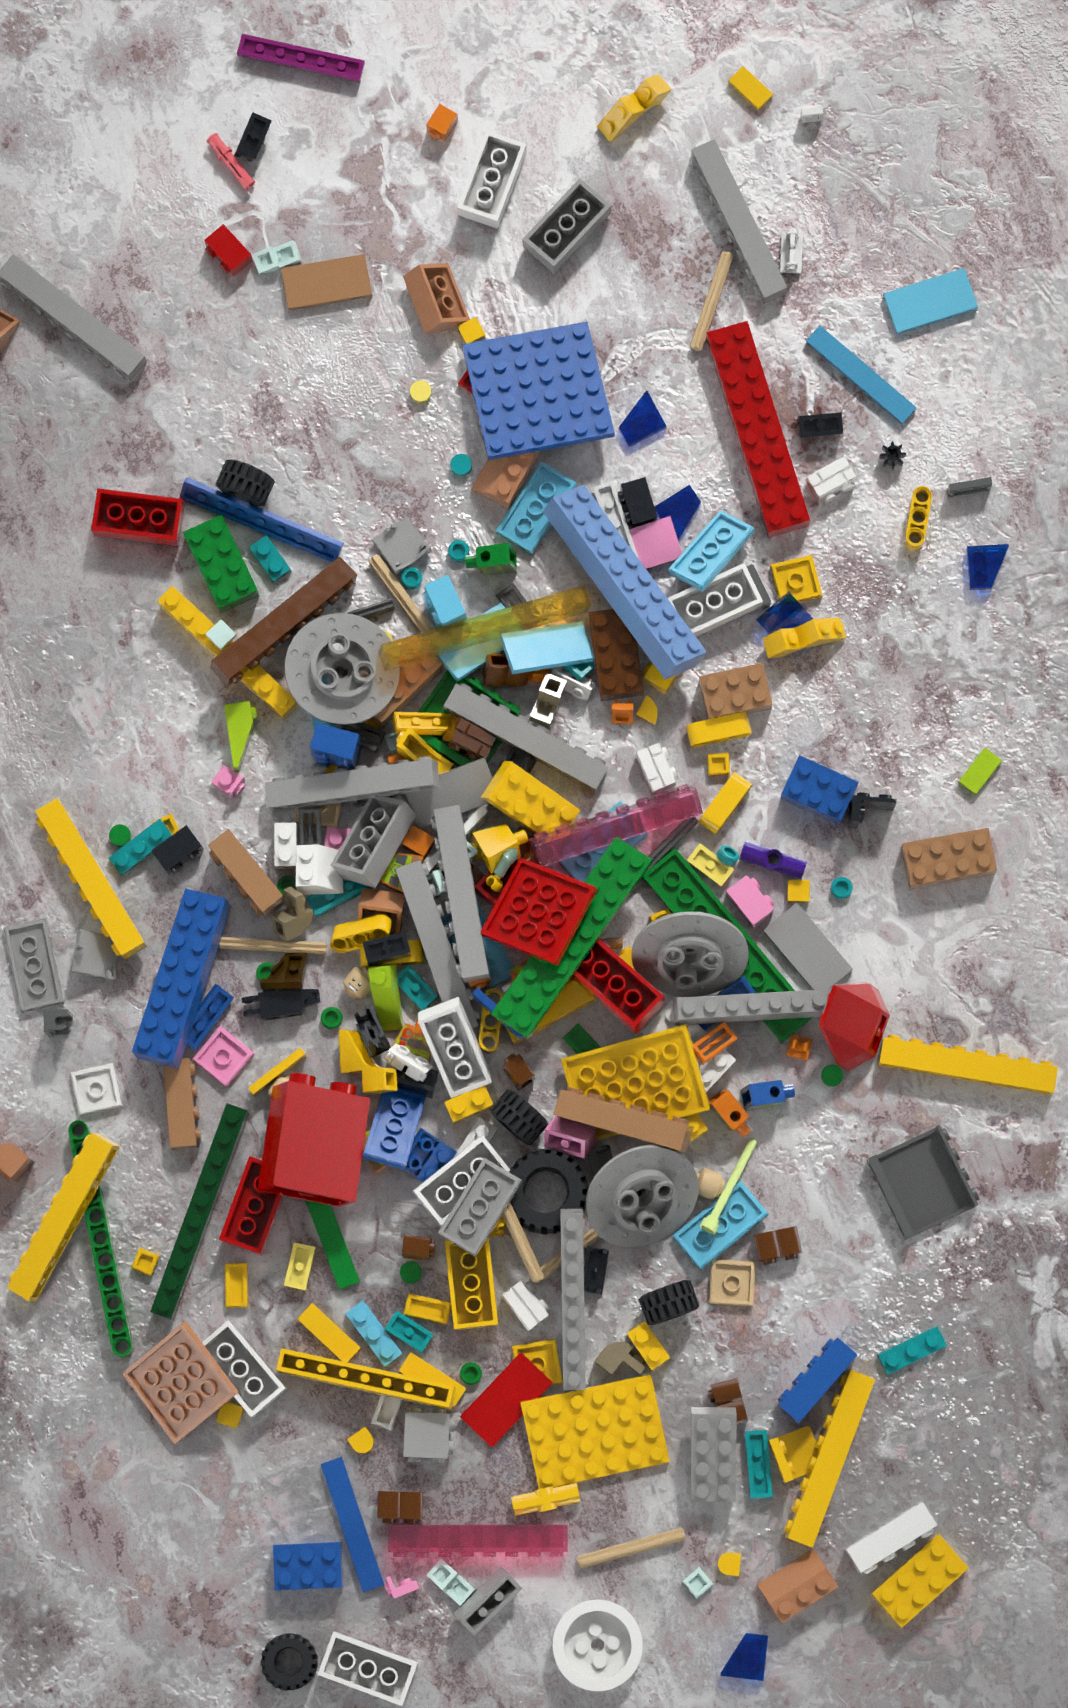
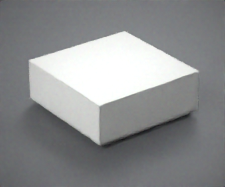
(811, 114)

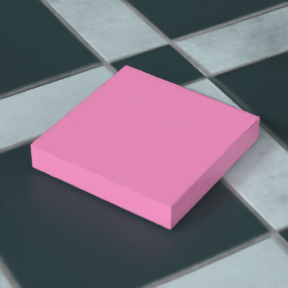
(656, 542)
(223, 1056)

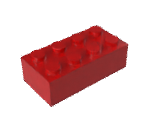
(137, 517)
(251, 1212)

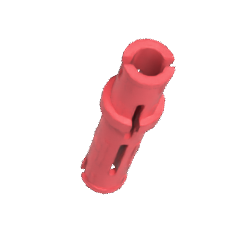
(225, 154)

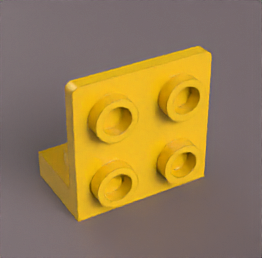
(793, 1452)

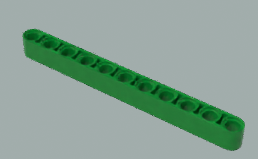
(102, 1249)

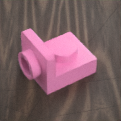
(229, 781)
(335, 837)
(405, 1586)

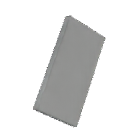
(457, 787)
(807, 949)
(33, 965)
(480, 1207)

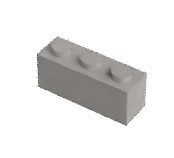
(487, 1601)

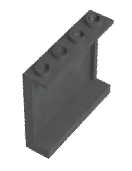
(923, 1182)

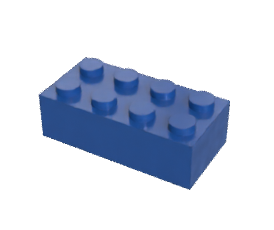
(817, 1380)

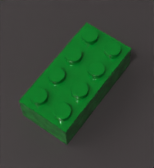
(221, 563)

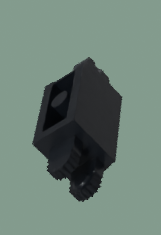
(282, 1003)

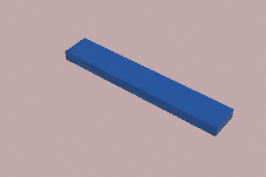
(352, 1524)

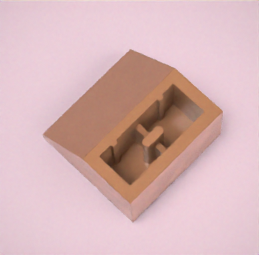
(13, 1162)

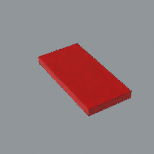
(500, 1403)

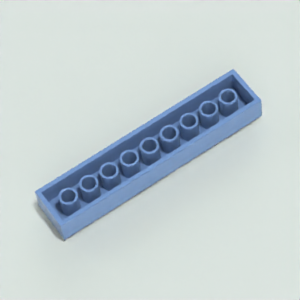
(624, 582)

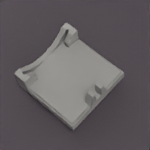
(401, 545)
(94, 955)

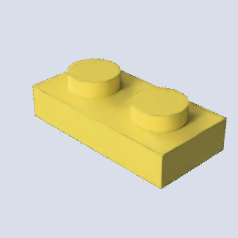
(710, 865)
(299, 1266)

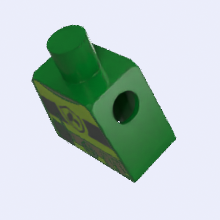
(493, 559)

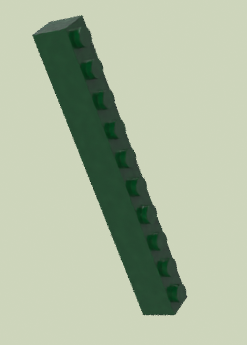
(199, 1211)

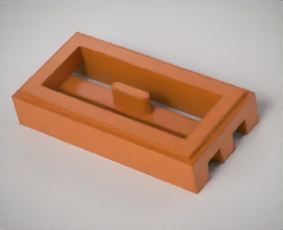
(699, 1053)

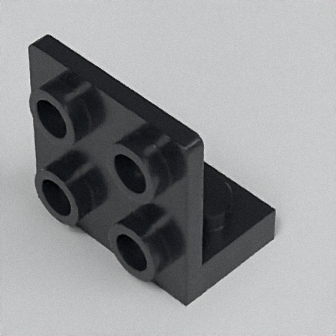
(862, 801)

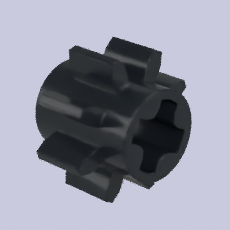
(891, 450)

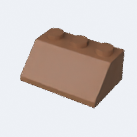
(436, 297)
(504, 477)
(797, 1585)

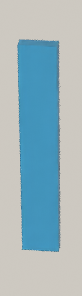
(861, 375)

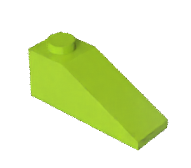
(240, 726)
(386, 996)

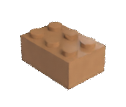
(735, 691)

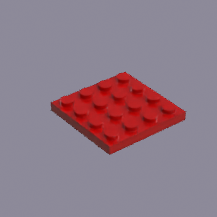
(538, 911)

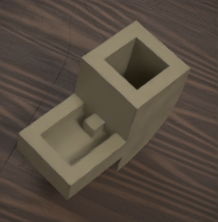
(548, 700)
(295, 918)
(615, 1354)

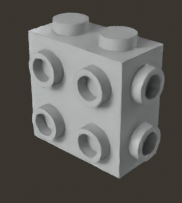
(427, 1435)

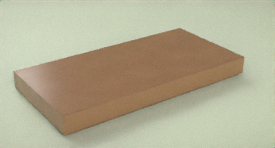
(326, 282)

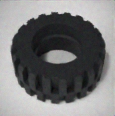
(554, 1162)

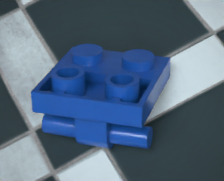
(427, 1155)

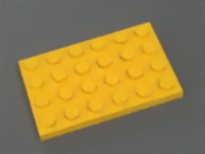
(645, 1071)
(595, 1431)

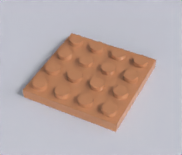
(180, 1382)

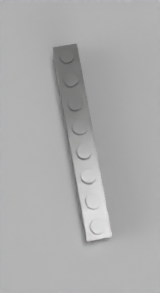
(739, 221)
(72, 318)
(519, 733)
(352, 784)
(461, 894)
(434, 936)
(749, 1007)
(573, 1299)

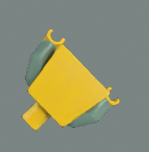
(498, 850)

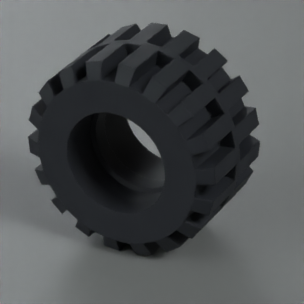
(245, 482)
(518, 1117)
(668, 1302)
(270, 1655)

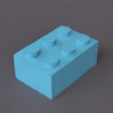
(443, 602)

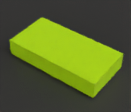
(980, 771)

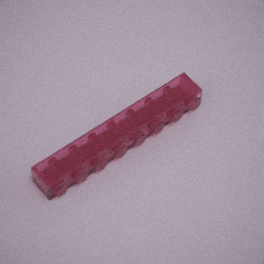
(621, 823)
(478, 1538)

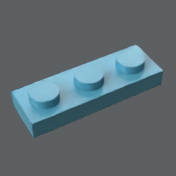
(374, 1333)

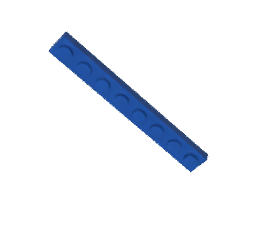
(261, 520)

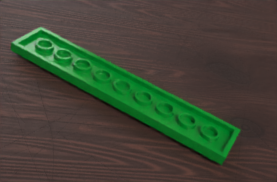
(685, 891)
(541, 981)

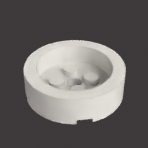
(621, 1645)

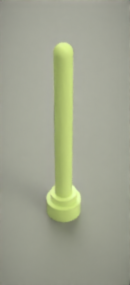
(710, 1223)

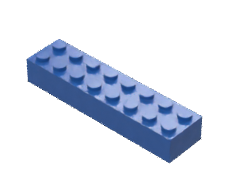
(181, 978)

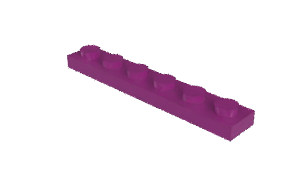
(301, 58)

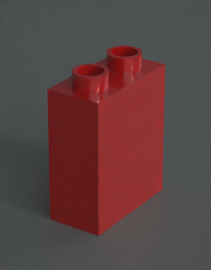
(314, 1141)

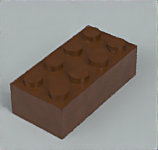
(615, 656)

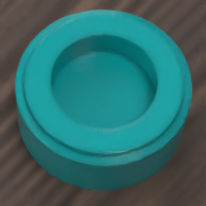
(461, 465)
(458, 550)
(411, 578)
(727, 855)
(841, 888)

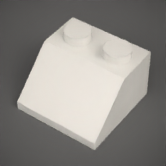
(315, 871)

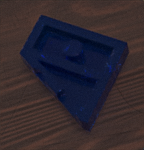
(642, 421)
(680, 507)
(984, 564)
(784, 614)
(748, 1658)

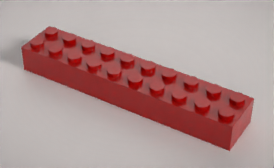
(757, 429)
(604, 975)

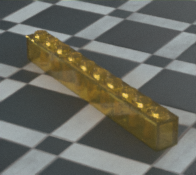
(484, 628)

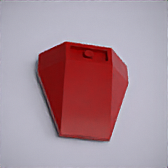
(853, 1023)

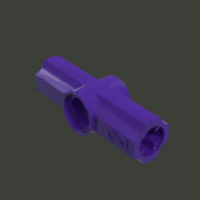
(787, 864)

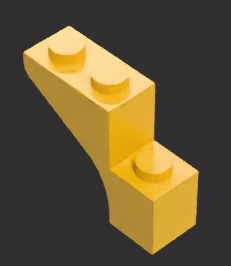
(631, 107)
(807, 635)
(412, 746)
(357, 1060)

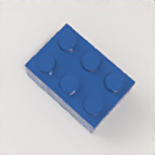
(335, 747)
(819, 790)
(308, 1566)

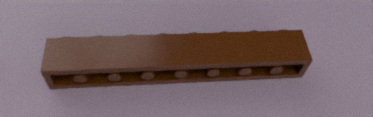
(283, 622)

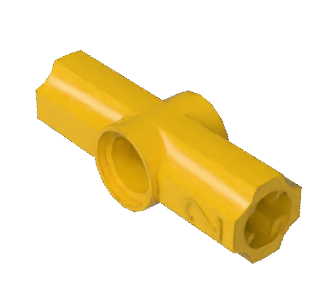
(545, 1499)

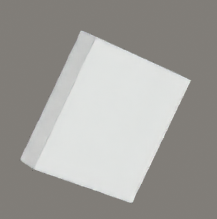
(96, 1089)

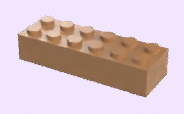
(623, 1120)

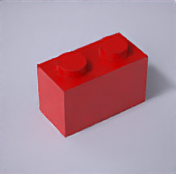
(227, 250)

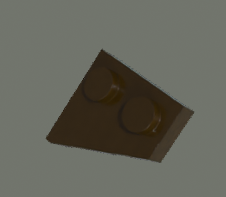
(287, 973)

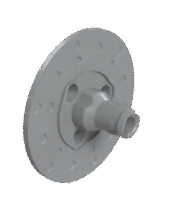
(313, 657)
(690, 954)
(642, 1196)

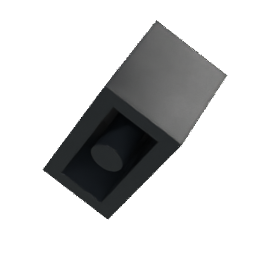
(637, 502)
(177, 850)

